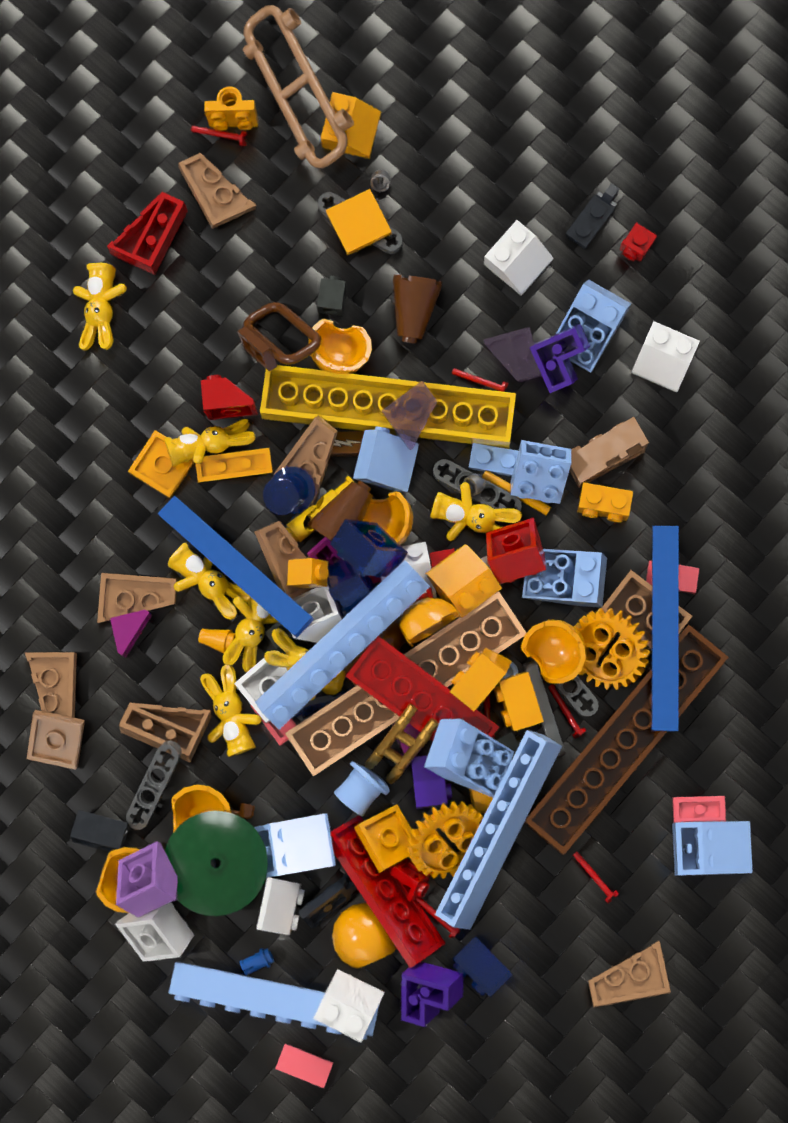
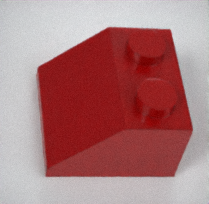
(225, 399)
(515, 551)

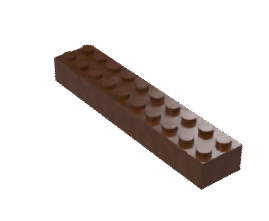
(619, 748)

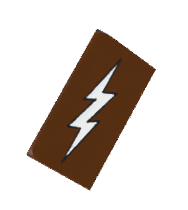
(347, 444)

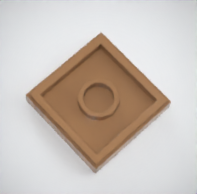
(55, 739)

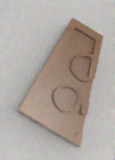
(213, 192)
(313, 451)
(278, 549)
(133, 593)
(55, 680)
(633, 979)

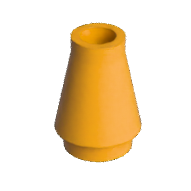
(216, 639)

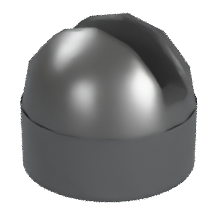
(375, 178)
(476, 483)

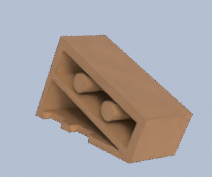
(607, 451)
(161, 724)

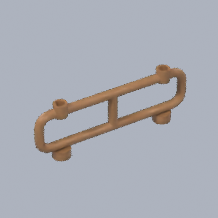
(339, 121)

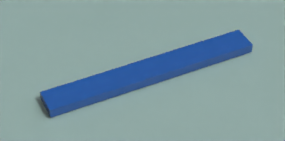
(236, 567)
(665, 627)

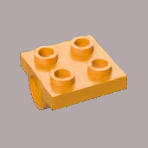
(231, 111)

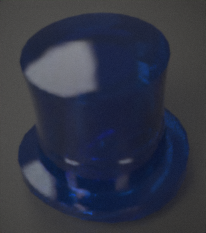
(289, 491)

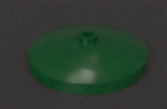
(241, 868)

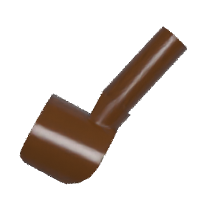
(246, 811)

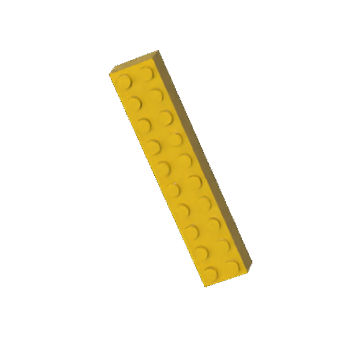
(357, 403)

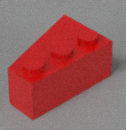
(151, 234)

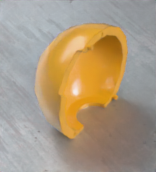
(341, 349)
(392, 515)
(426, 618)
(556, 649)
(196, 800)
(108, 880)
(360, 937)

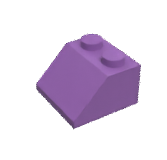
(145, 881)

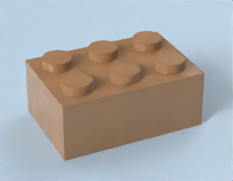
(635, 599)

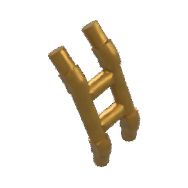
(397, 732)

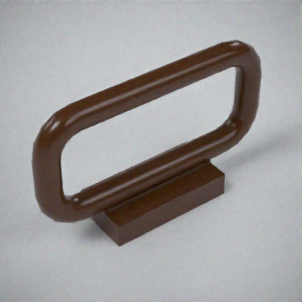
(264, 350)

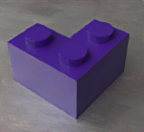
(554, 353)
(428, 786)
(428, 989)

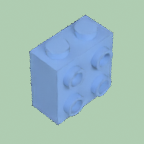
(385, 460)
(540, 472)

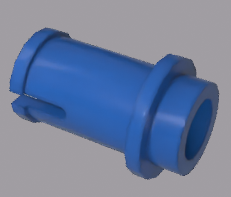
(257, 961)

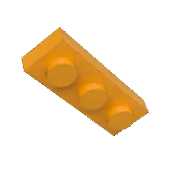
(234, 465)

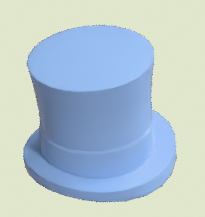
(361, 789)

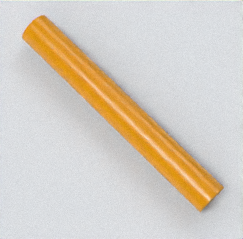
(536, 504)

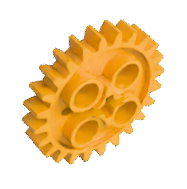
(628, 663)
(431, 851)

